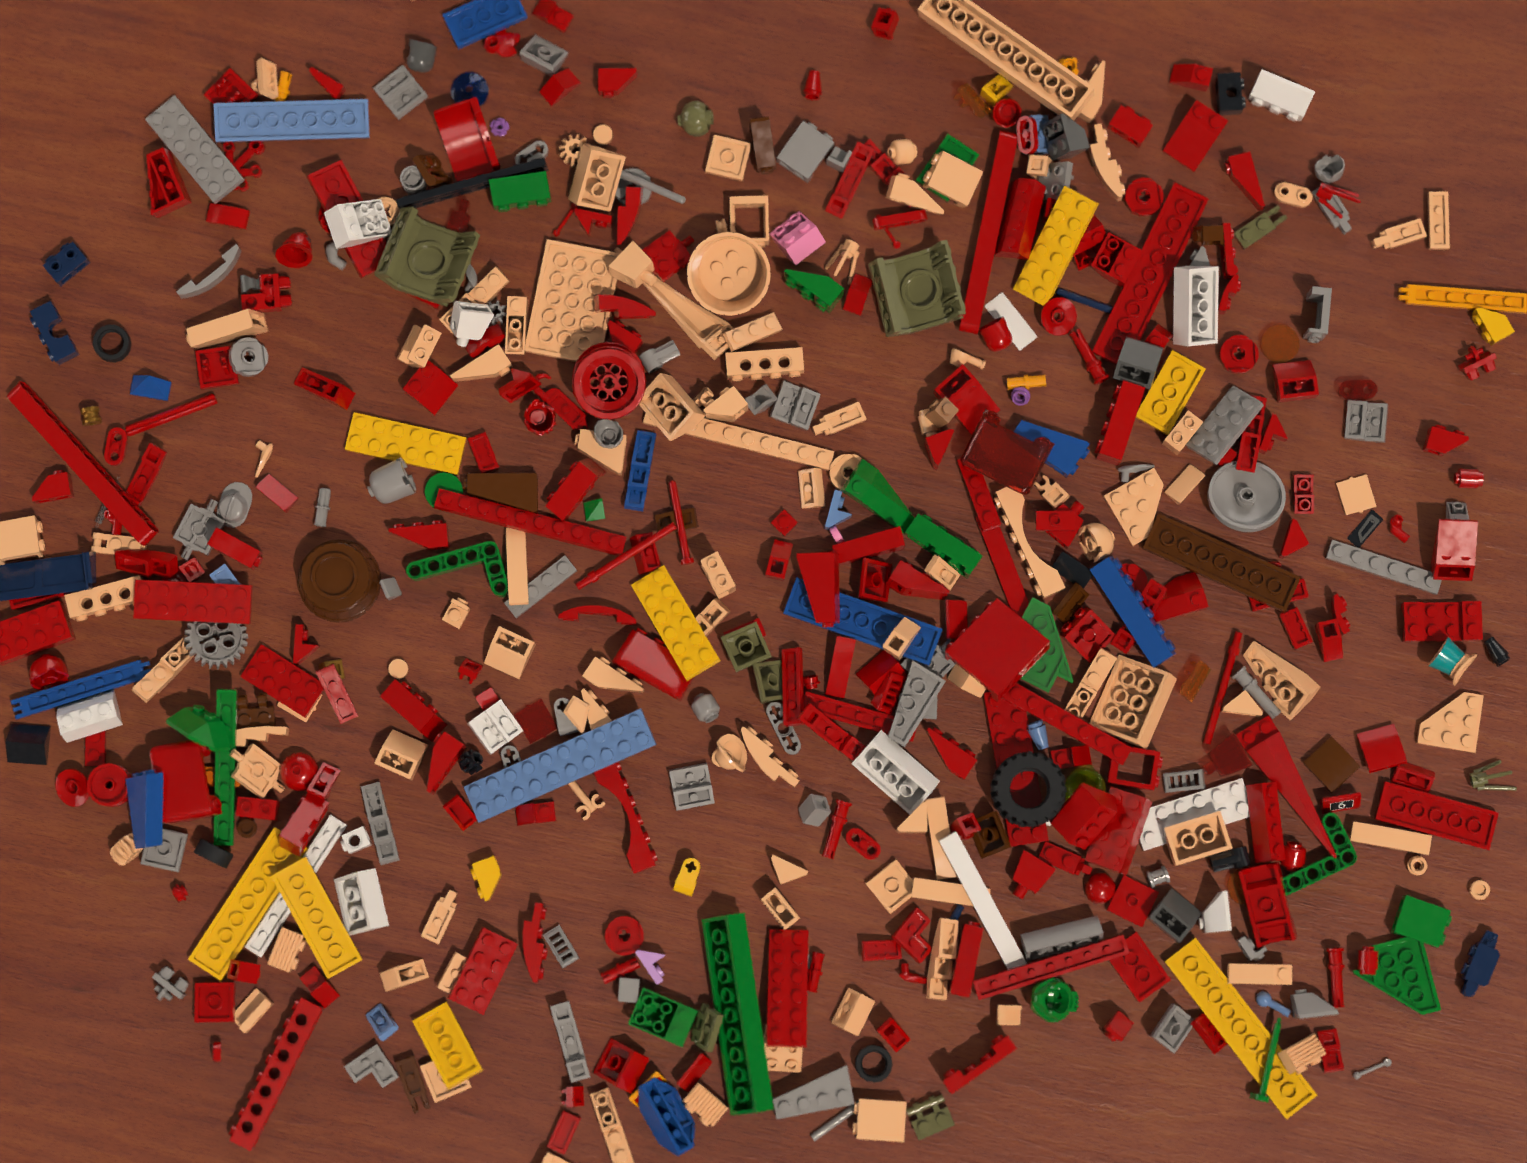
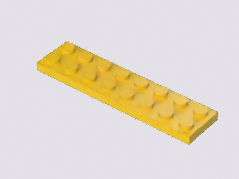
(243, 909)

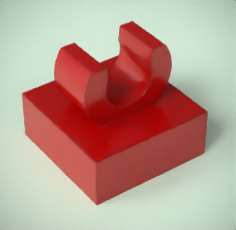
(470, 669)
(574, 1096)

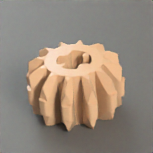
(569, 146)
(124, 850)

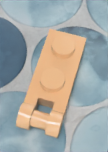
(114, 543)

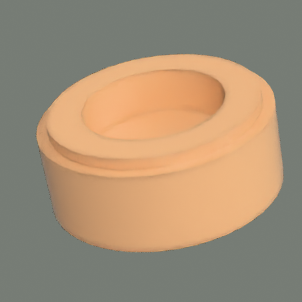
(603, 134)
(398, 668)
(1479, 890)

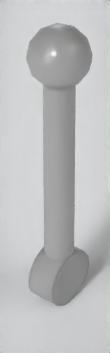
(1387, 1062)

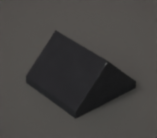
(28, 744)

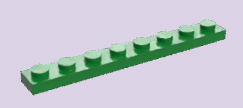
(224, 767)

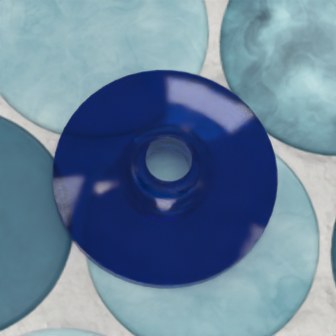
(472, 79)

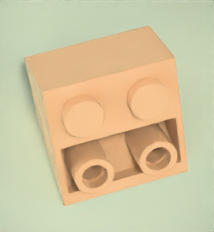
(726, 407)
(509, 652)
(401, 754)

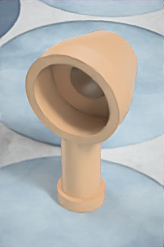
(958, 358)

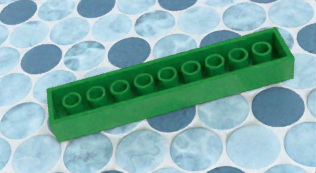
(741, 1025)

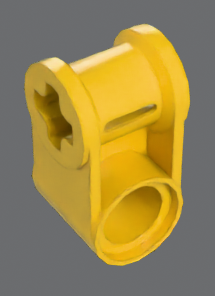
(687, 880)

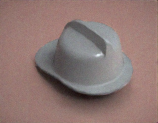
(234, 504)

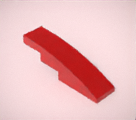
(882, 165)
(1250, 441)

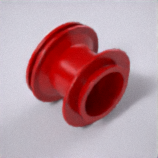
(607, 355)

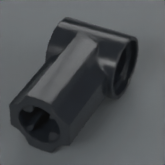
(1234, 859)

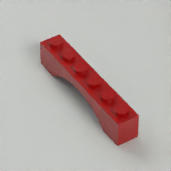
(639, 852)

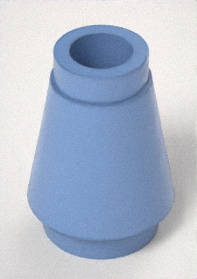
(1038, 733)

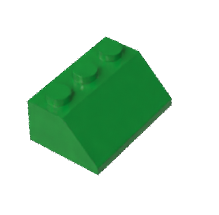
(520, 191)

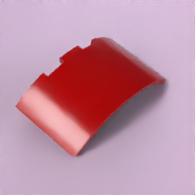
(466, 139)

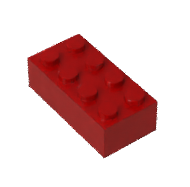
(1120, 422)
(34, 632)
(1118, 840)

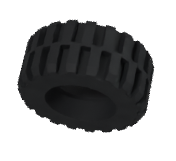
(1009, 808)

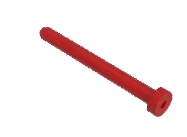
(680, 524)

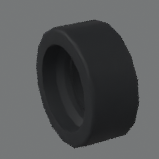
(109, 357)
(213, 853)
(888, 1063)

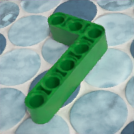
(463, 562)
(1319, 866)

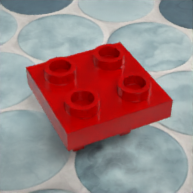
(230, 89)
(215, 368)

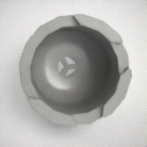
(391, 482)

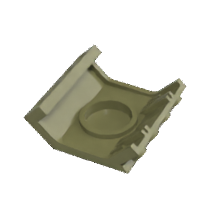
(426, 258)
(917, 290)

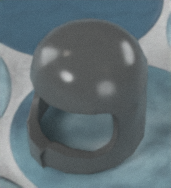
(421, 56)

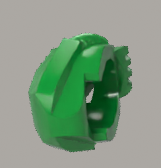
(1053, 1000)

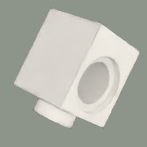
(364, 840)

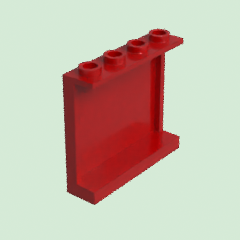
(997, 648)

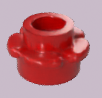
(811, 681)
(179, 893)

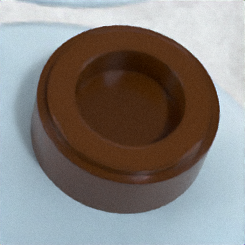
(247, 828)

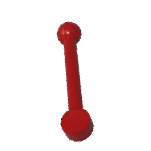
(556, 232)
(896, 244)

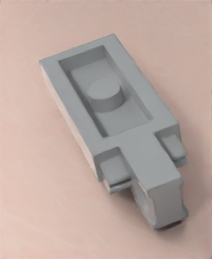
(1342, 223)

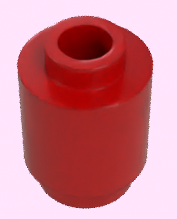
(1468, 478)
(1368, 960)

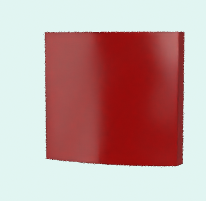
(1381, 748)

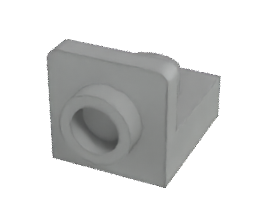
(1247, 947)

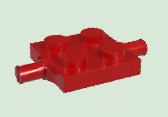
(668, 255)

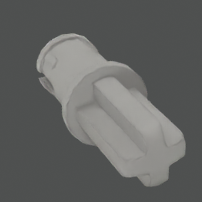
(322, 507)

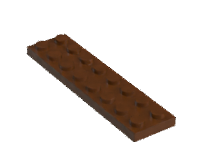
(1221, 563)

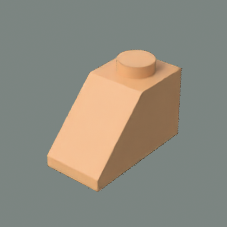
(404, 975)

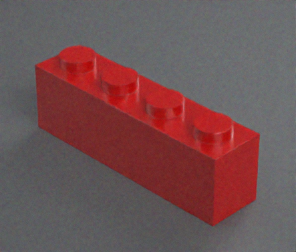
(1265, 822)

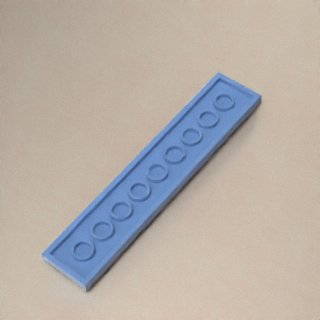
(560, 765)

